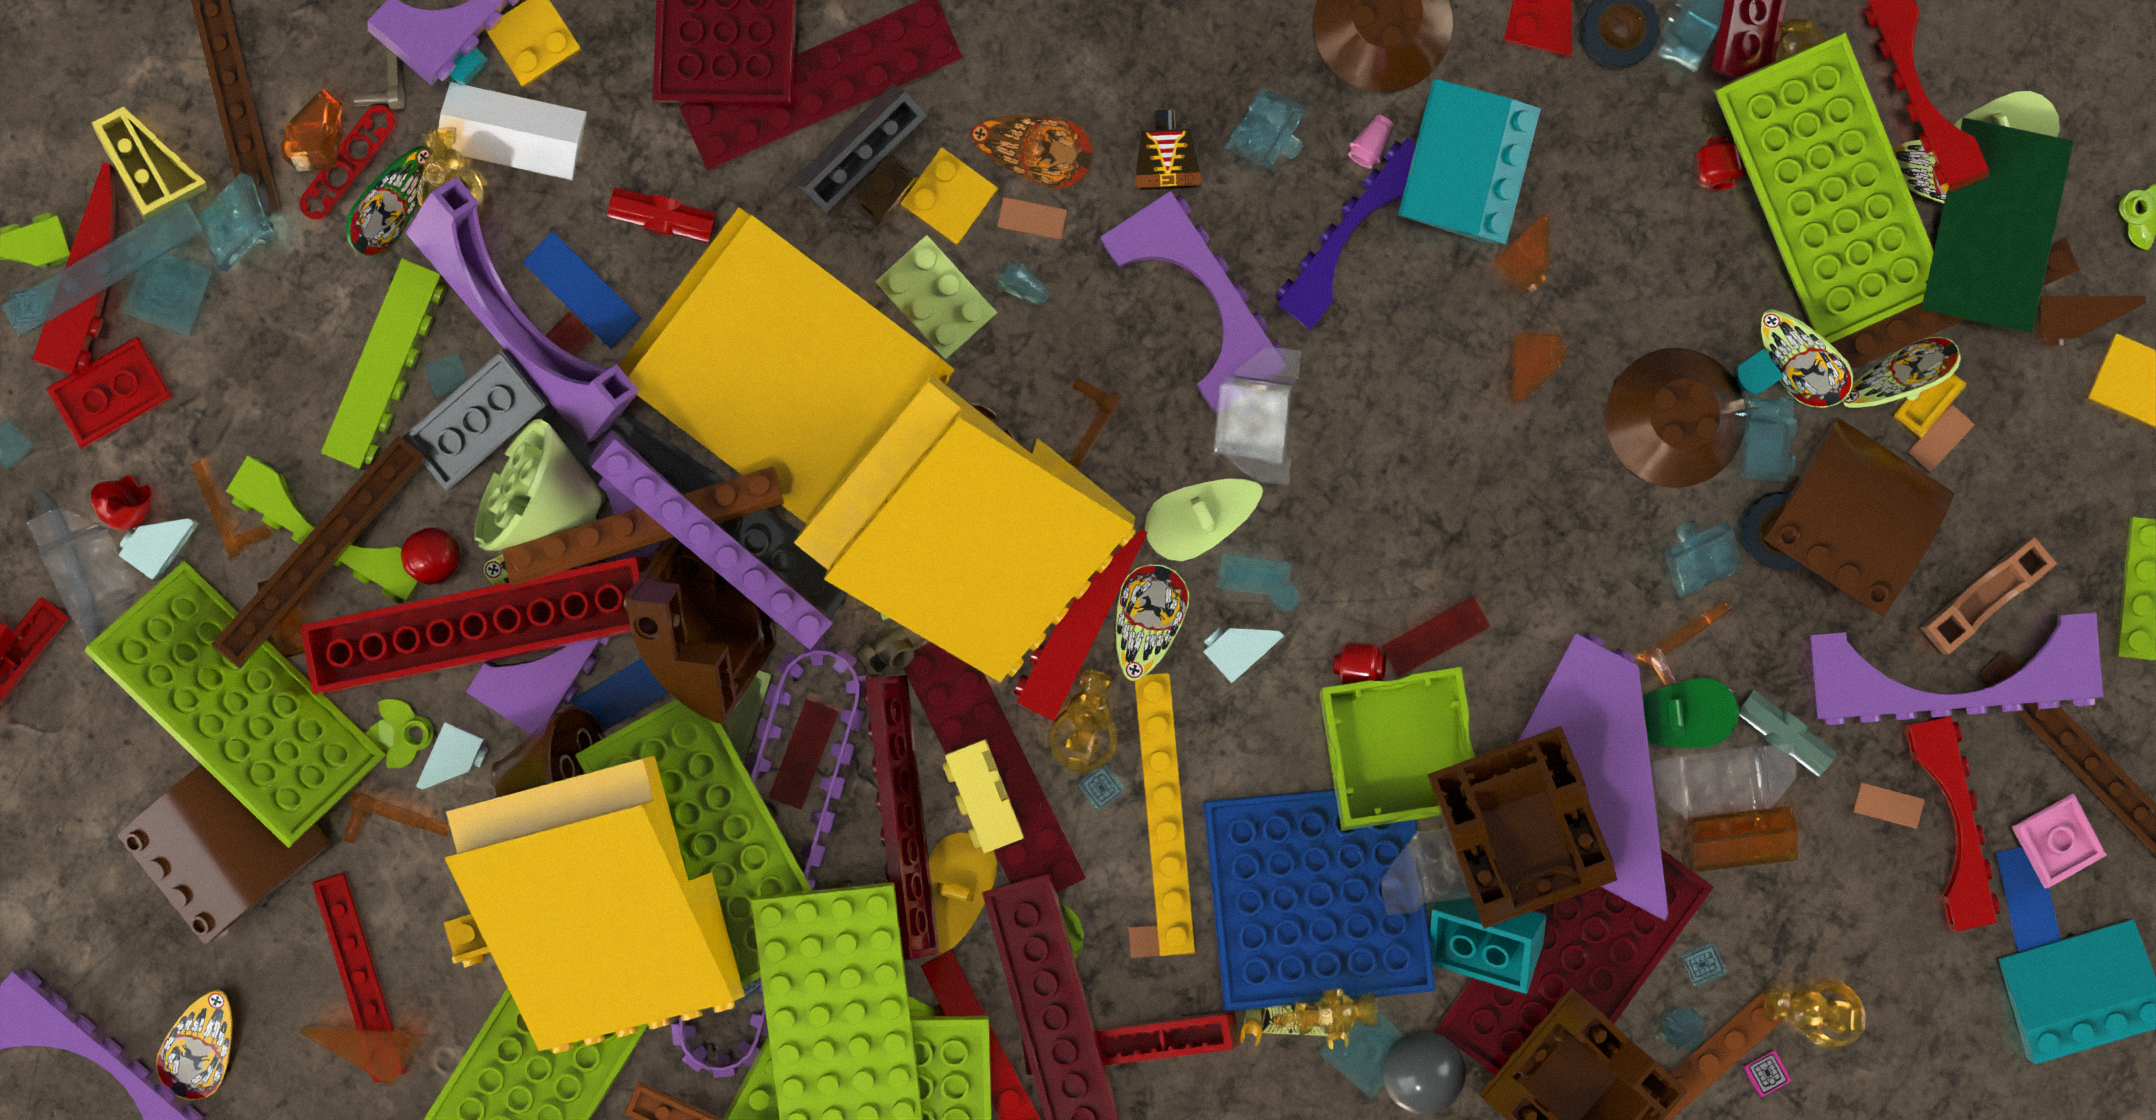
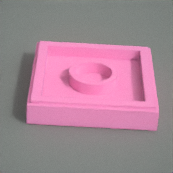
(2059, 840)

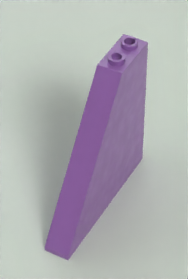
(1603, 716)

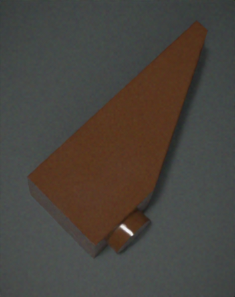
(2073, 316)

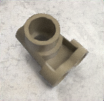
(890, 649)

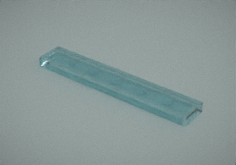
(102, 268)

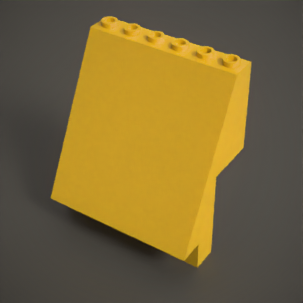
(777, 364)
(965, 532)
(593, 907)

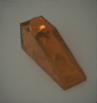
(370, 1049)

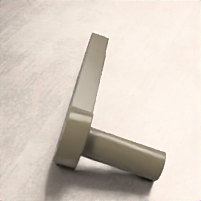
(395, 92)

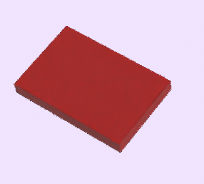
(109, 393)

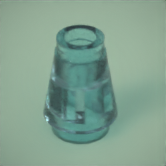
(1023, 284)

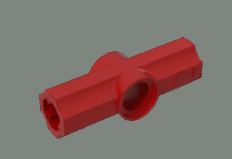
(661, 214)

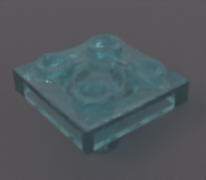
(1268, 129)
(235, 222)
(169, 293)
(1702, 557)
(1365, 1055)

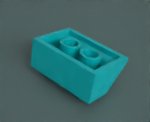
(1498, 954)

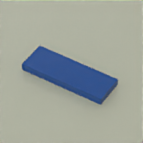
(581, 290)
(621, 694)
(2026, 901)

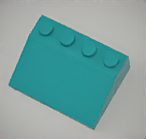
(1469, 162)
(2081, 991)

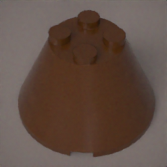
(1382, 42)
(1675, 417)
(548, 752)

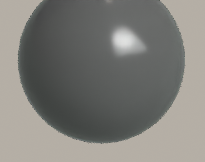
(1424, 1072)

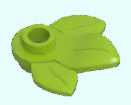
(2143, 224)
(395, 735)

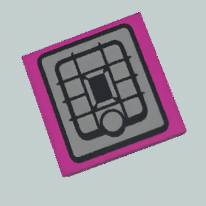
(1767, 1073)

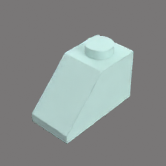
(156, 545)
(1238, 649)
(453, 755)

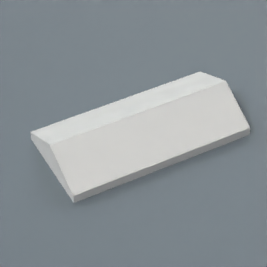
(514, 130)

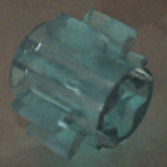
(1683, 1028)

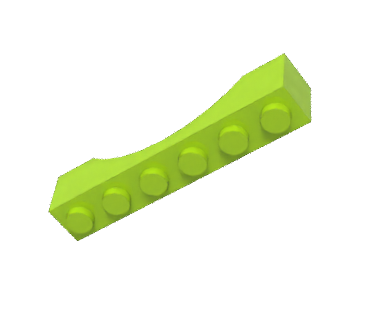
(39, 244)
(267, 492)

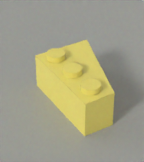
(145, 165)
(982, 796)

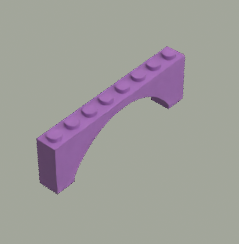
(452, 240)
(712, 544)
(2061, 670)
(535, 689)
(40, 1019)

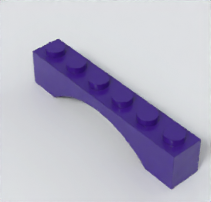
(1313, 289)

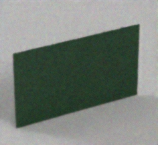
(1999, 229)

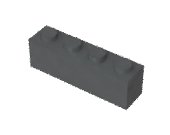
(859, 147)

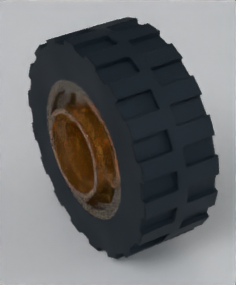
(1616, 50)
(1753, 526)

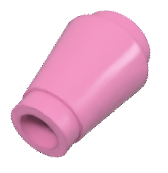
(1371, 142)

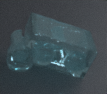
(1691, 31)
(1768, 440)
(1258, 577)

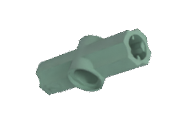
(1783, 728)

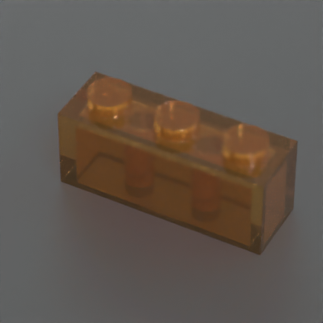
(1742, 839)

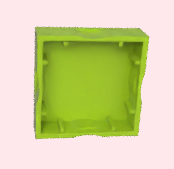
(1389, 740)

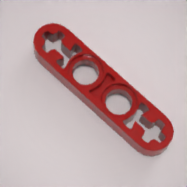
(352, 166)

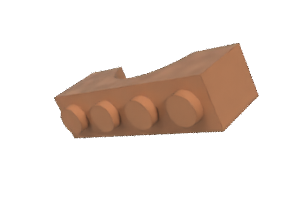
(1987, 594)

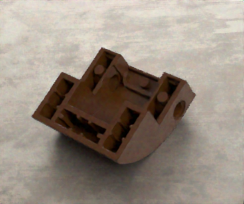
(1860, 516)
(697, 631)
(1522, 827)
(213, 853)
(1581, 1070)

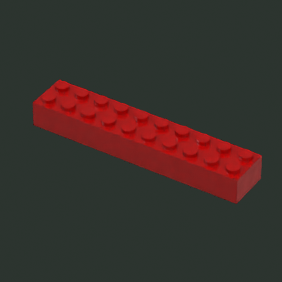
(470, 627)

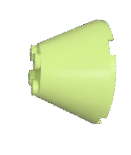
(536, 492)

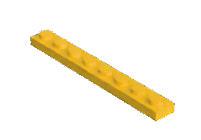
(1164, 815)

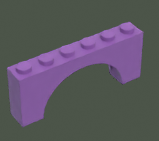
(434, 38)
(1168, 235)

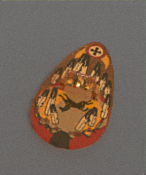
(1036, 148)

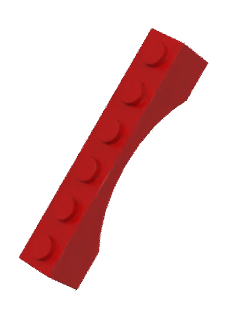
(1955, 151)
(1968, 893)

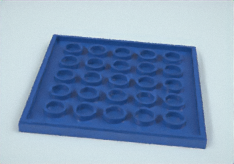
(1306, 904)

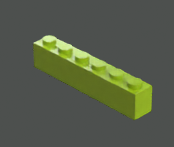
(383, 365)

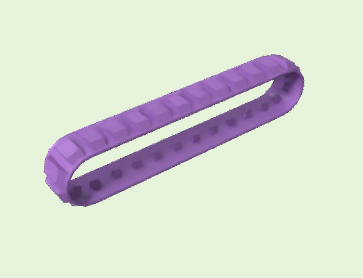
(834, 786)

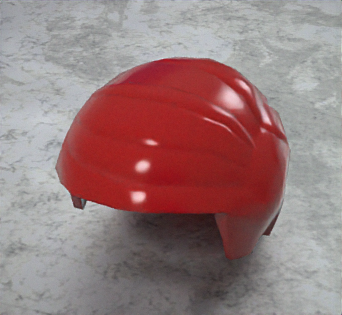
(121, 502)
(430, 555)

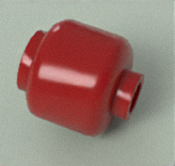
(1720, 164)
(1360, 663)

